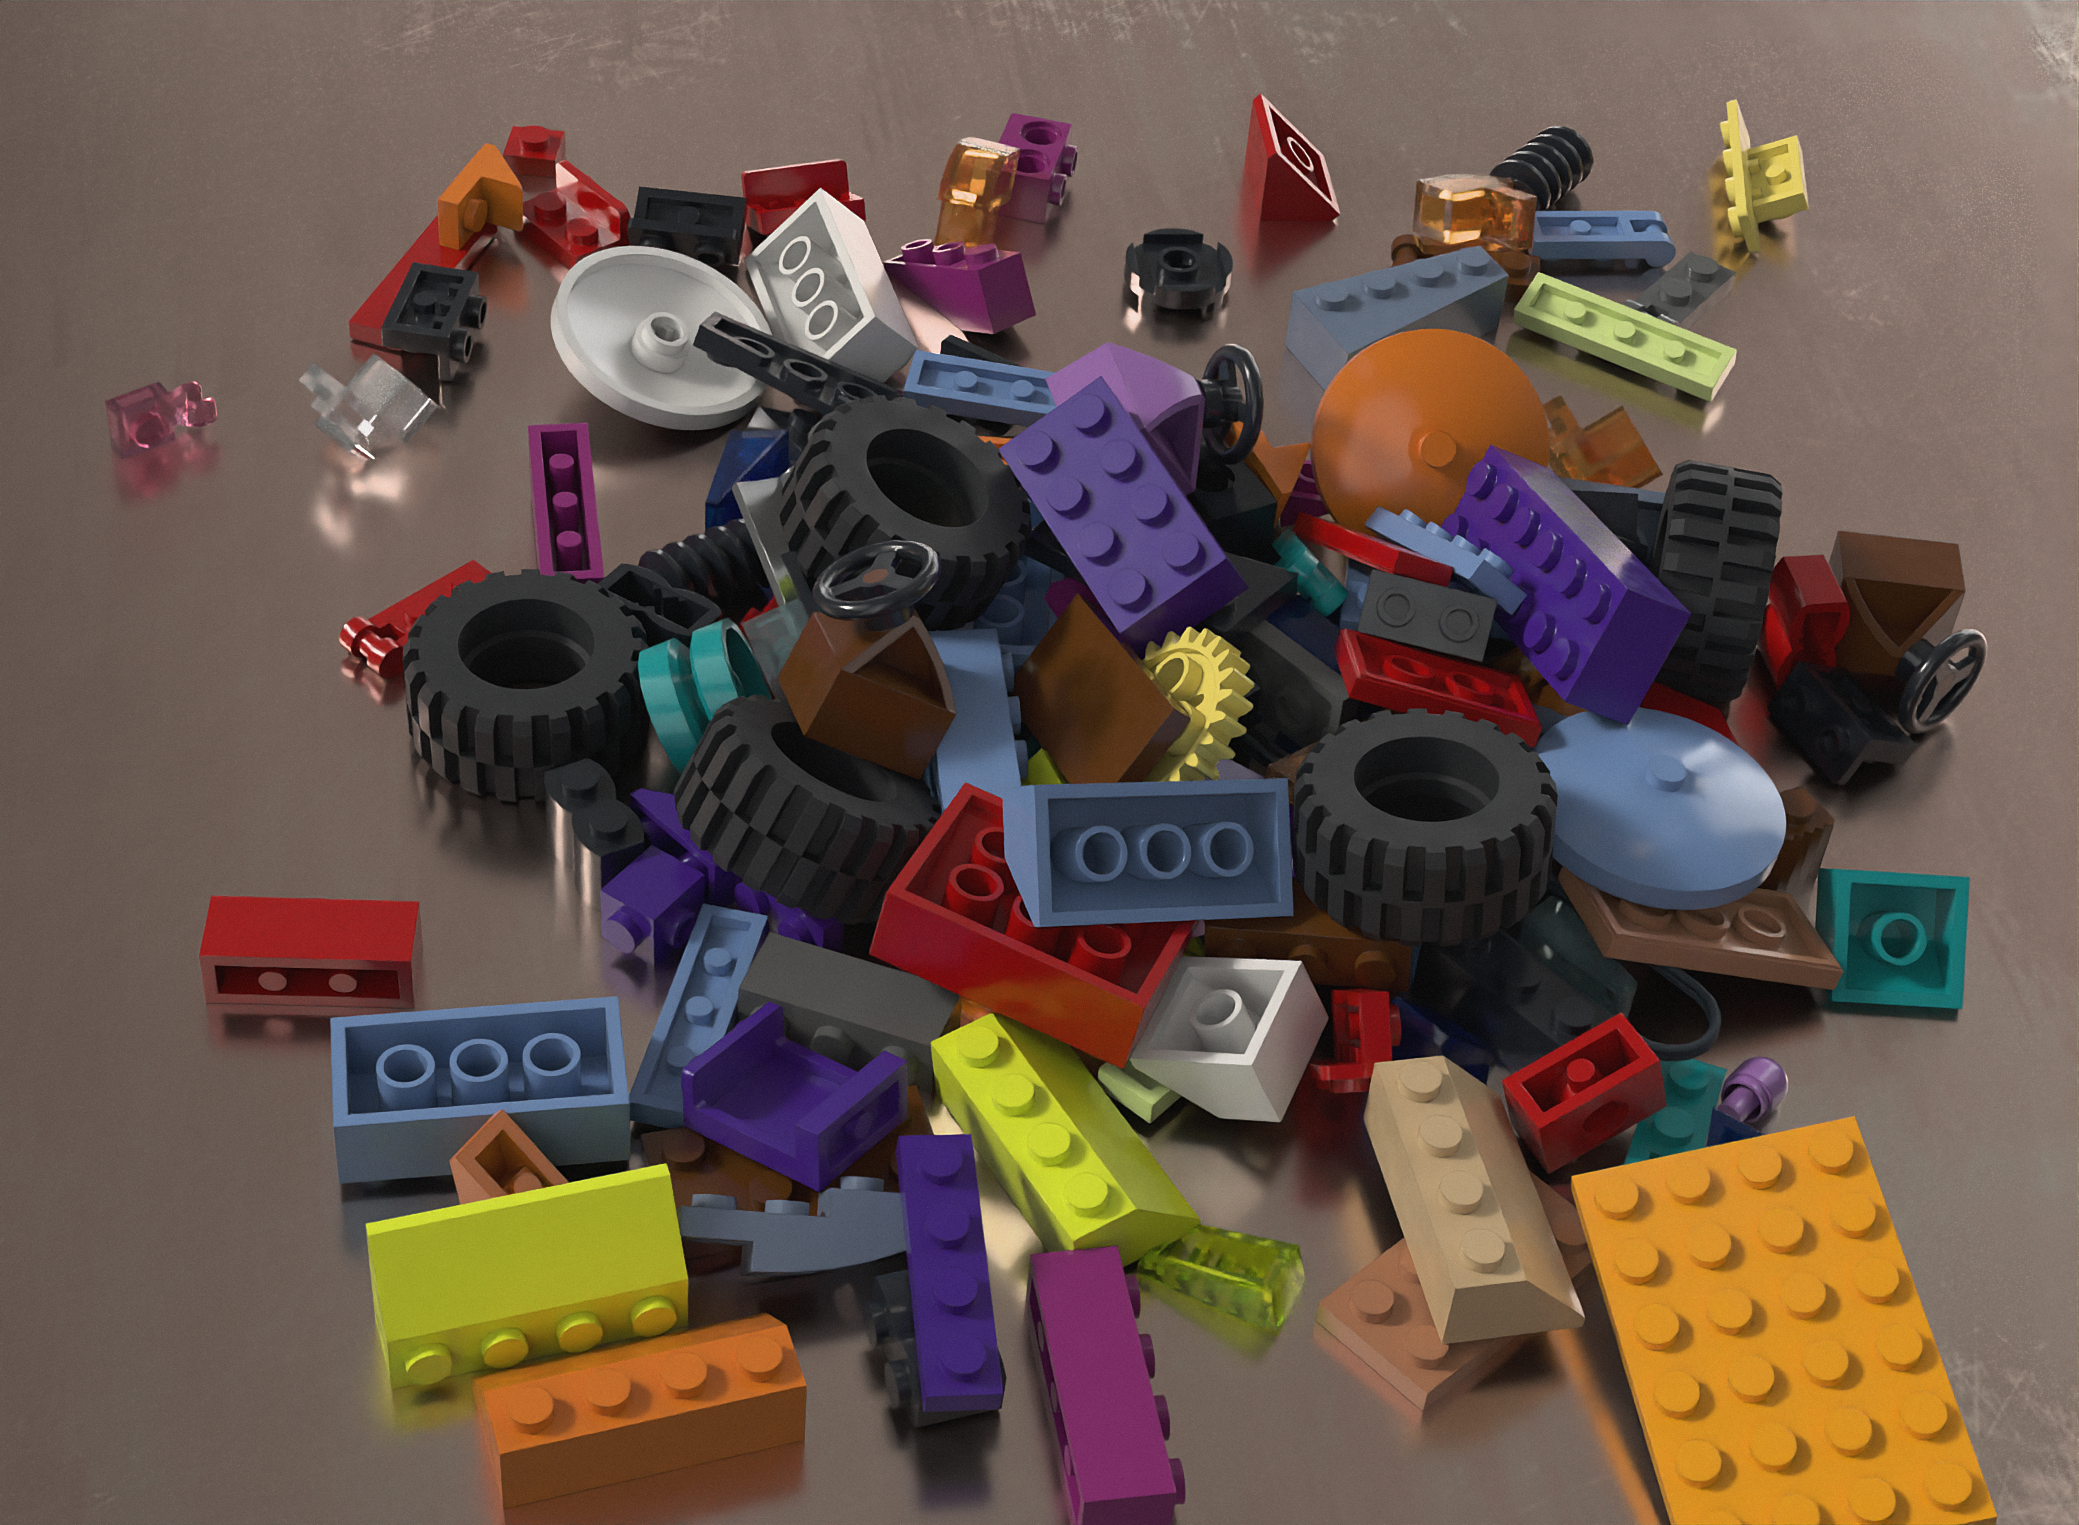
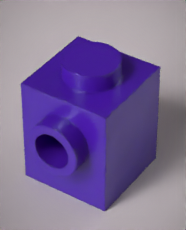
(652, 906)

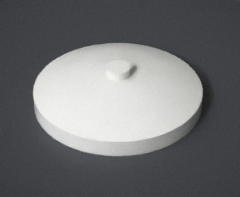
(630, 331)

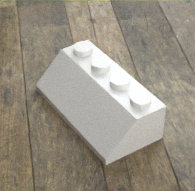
(831, 290)

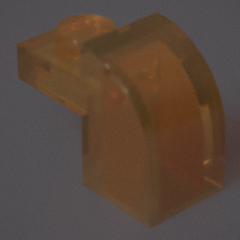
(972, 189)
(1474, 207)
(1601, 452)

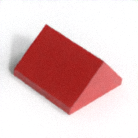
(1286, 170)

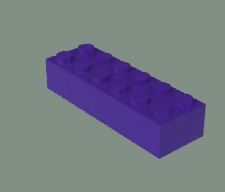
(1591, 607)

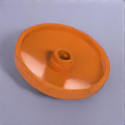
(1415, 420)

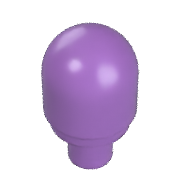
(1754, 1089)

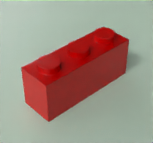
(311, 952)

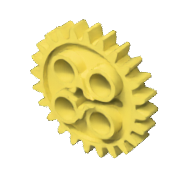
(1209, 685)

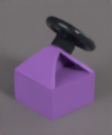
(1175, 406)

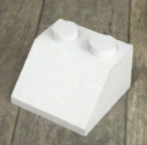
(1234, 1035)

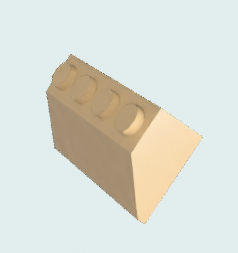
(1466, 1203)

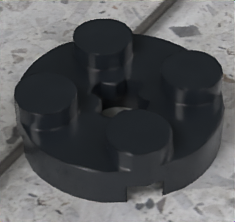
(1198, 284)

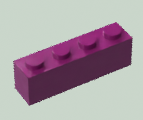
(564, 501)
(1100, 1389)

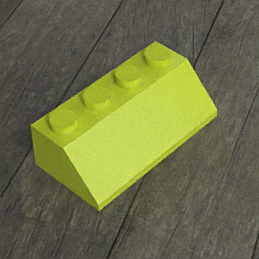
(1056, 1140)
(527, 1275)

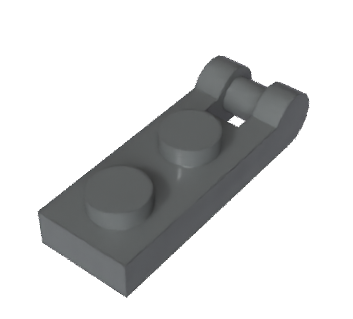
(1686, 291)

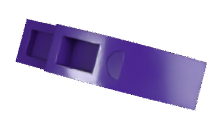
(664, 831)

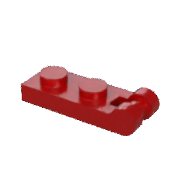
(386, 633)

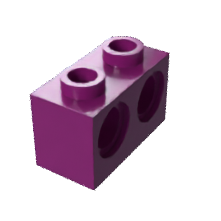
(1042, 166)

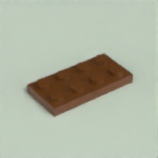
(709, 1167)

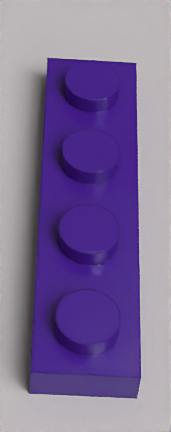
(948, 1274)

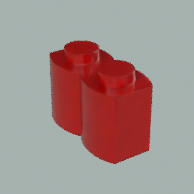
(1803, 616)

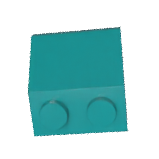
(1895, 936)

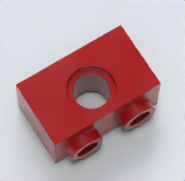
(1585, 1092)

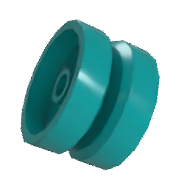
(690, 684)

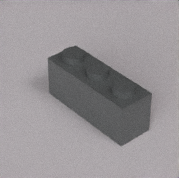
(850, 1006)

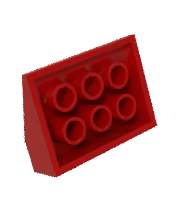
(966, 929)

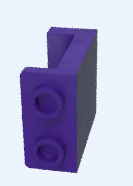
(790, 1102)

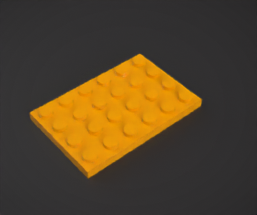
(1778, 1337)

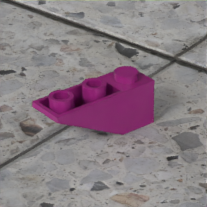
(968, 286)

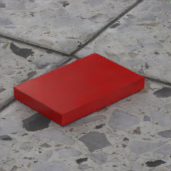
(1415, 678)

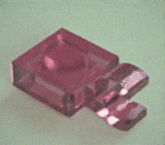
(148, 416)

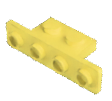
(1762, 180)

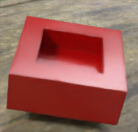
(534, 150)

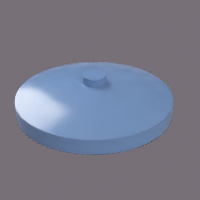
(1661, 809)

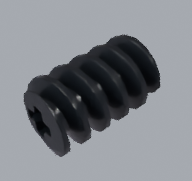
(1548, 165)
(711, 563)

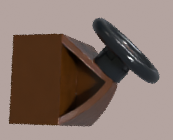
(1903, 619)
(867, 666)

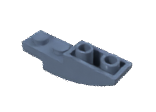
(850, 1229)

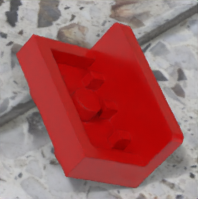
(780, 191)
(1362, 1035)

